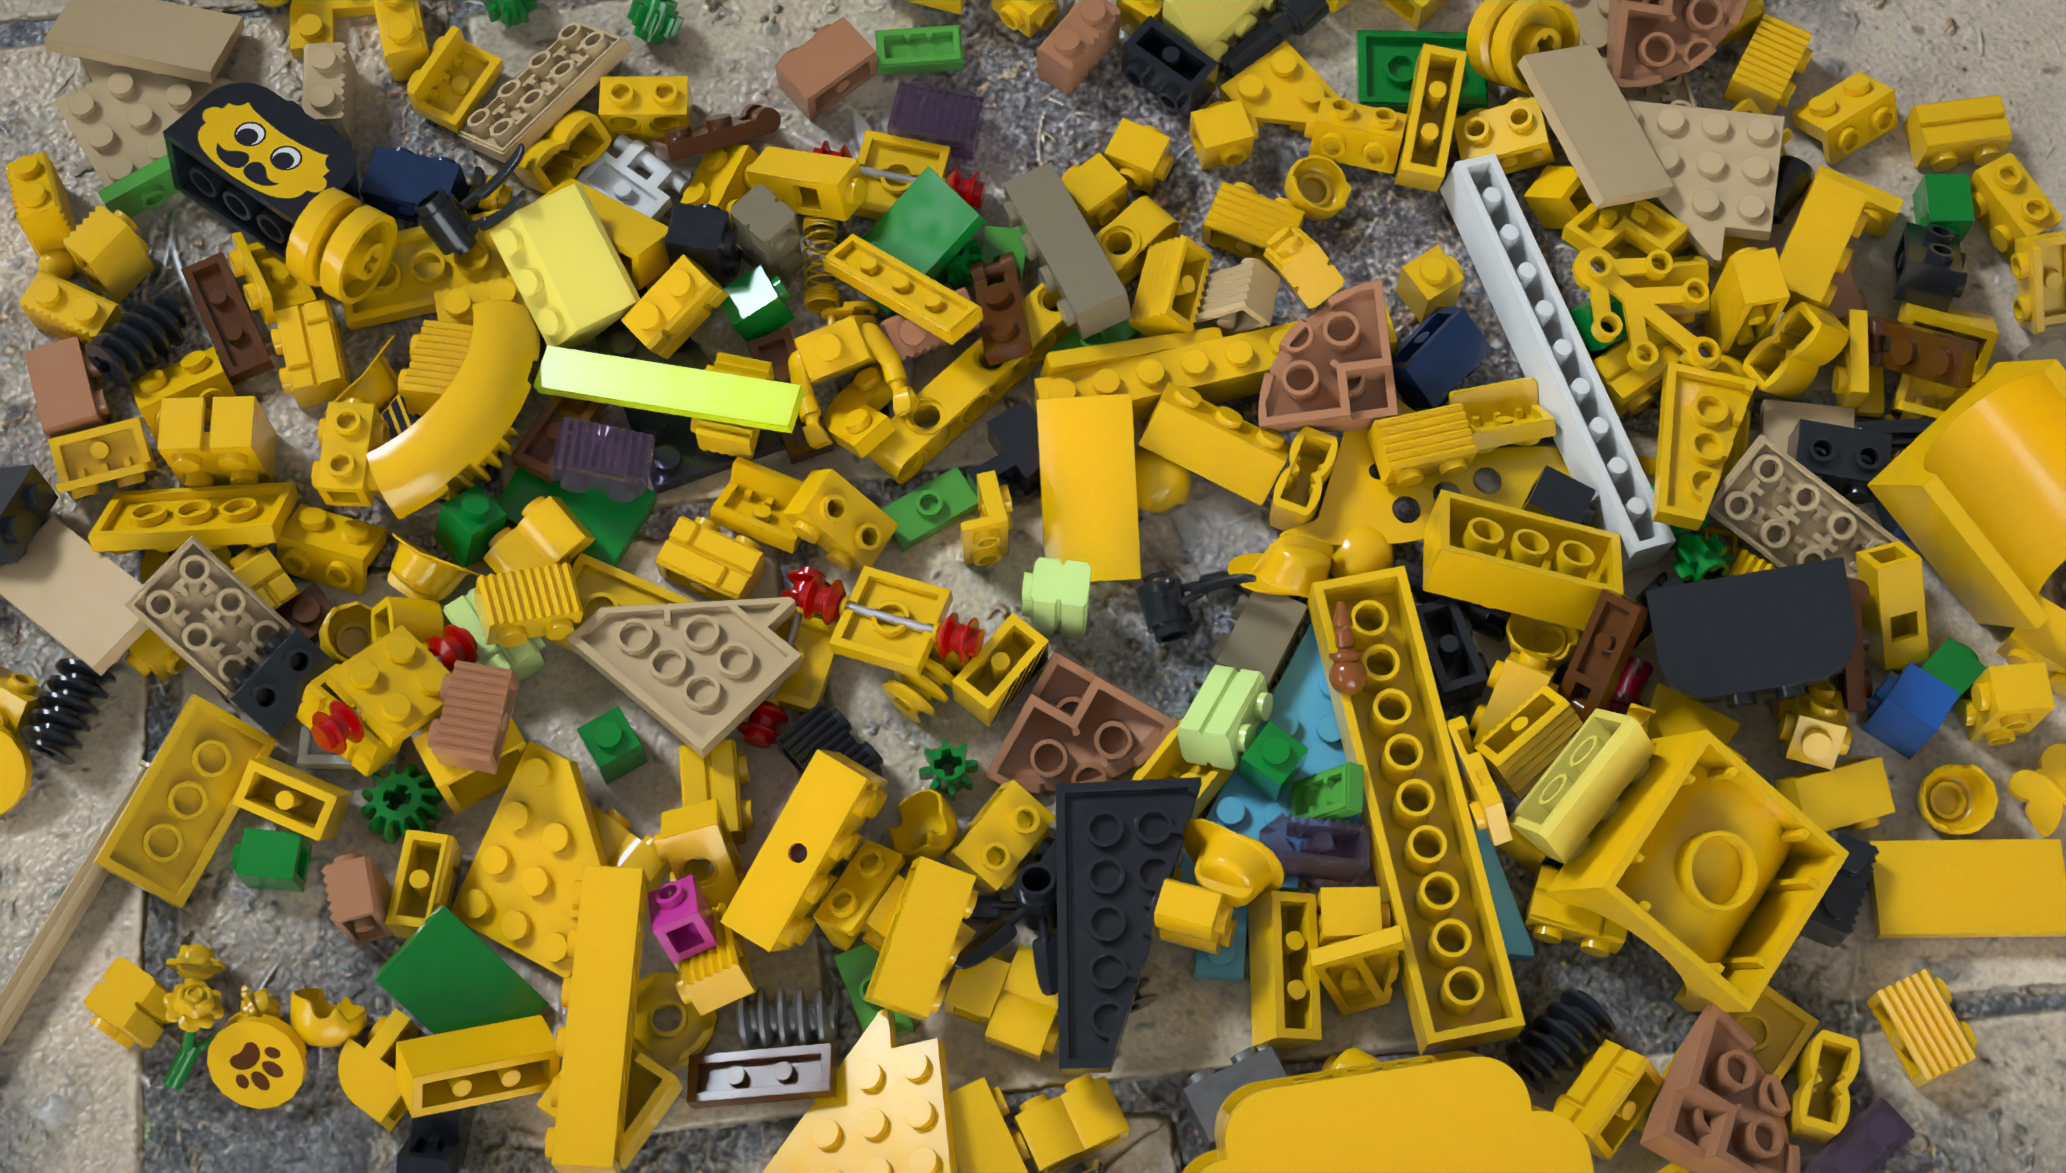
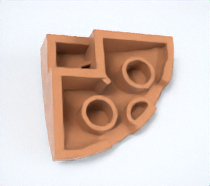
(1665, 37)
(1333, 368)
(1077, 730)
(1721, 1105)

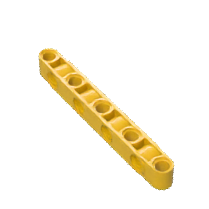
(969, 390)

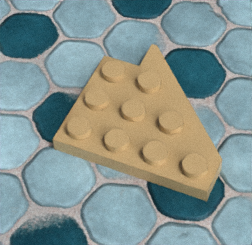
(124, 115)
(1720, 170)
(692, 662)

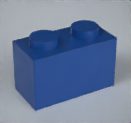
(1908, 709)

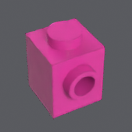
(682, 919)

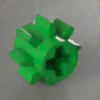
(509, 11)
(655, 20)
(958, 271)
(1701, 559)
(948, 755)

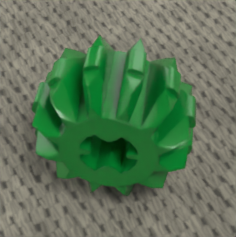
(395, 790)

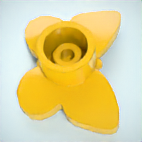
(2043, 789)

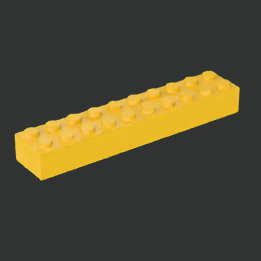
(1418, 819)

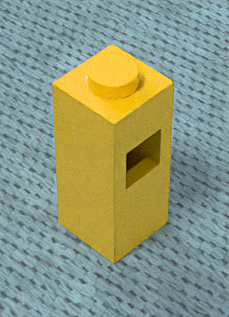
(811, 181)
(1895, 605)

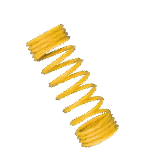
(822, 289)

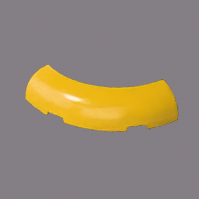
(467, 416)

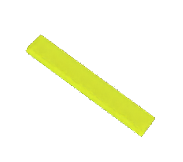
(669, 389)

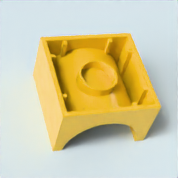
(1990, 491)
(1705, 870)

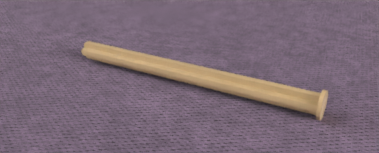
(58, 926)

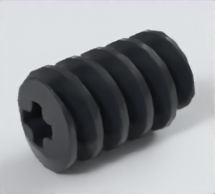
(138, 339)
(65, 709)
(1558, 1036)

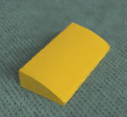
(1090, 484)

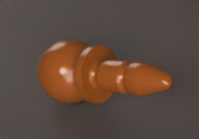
(1347, 673)

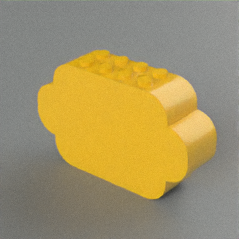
(1394, 1117)

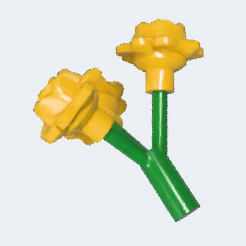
(198, 1006)

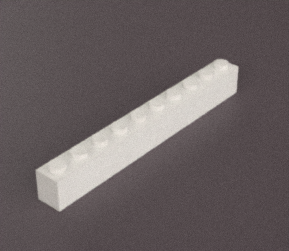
(1555, 356)

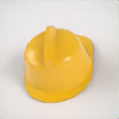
(376, 384)
(1286, 566)
(423, 574)
(1232, 862)

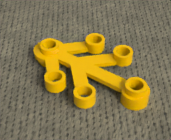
(1642, 305)

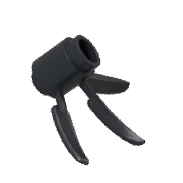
(447, 218)
(1167, 605)
(1036, 908)

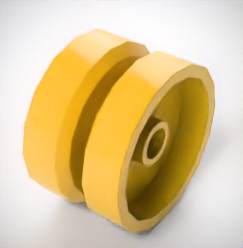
(1514, 28)
(341, 245)

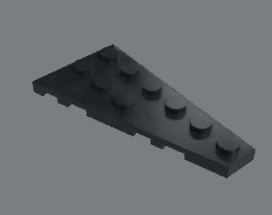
(676, 448)
(1110, 867)

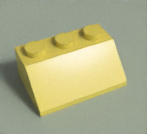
(1213, 23)
(565, 267)
(1583, 784)

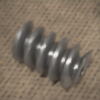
(787, 1018)

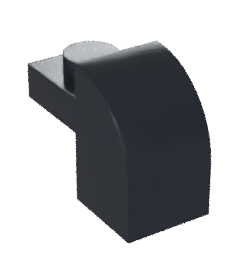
(1016, 443)
(437, 1143)

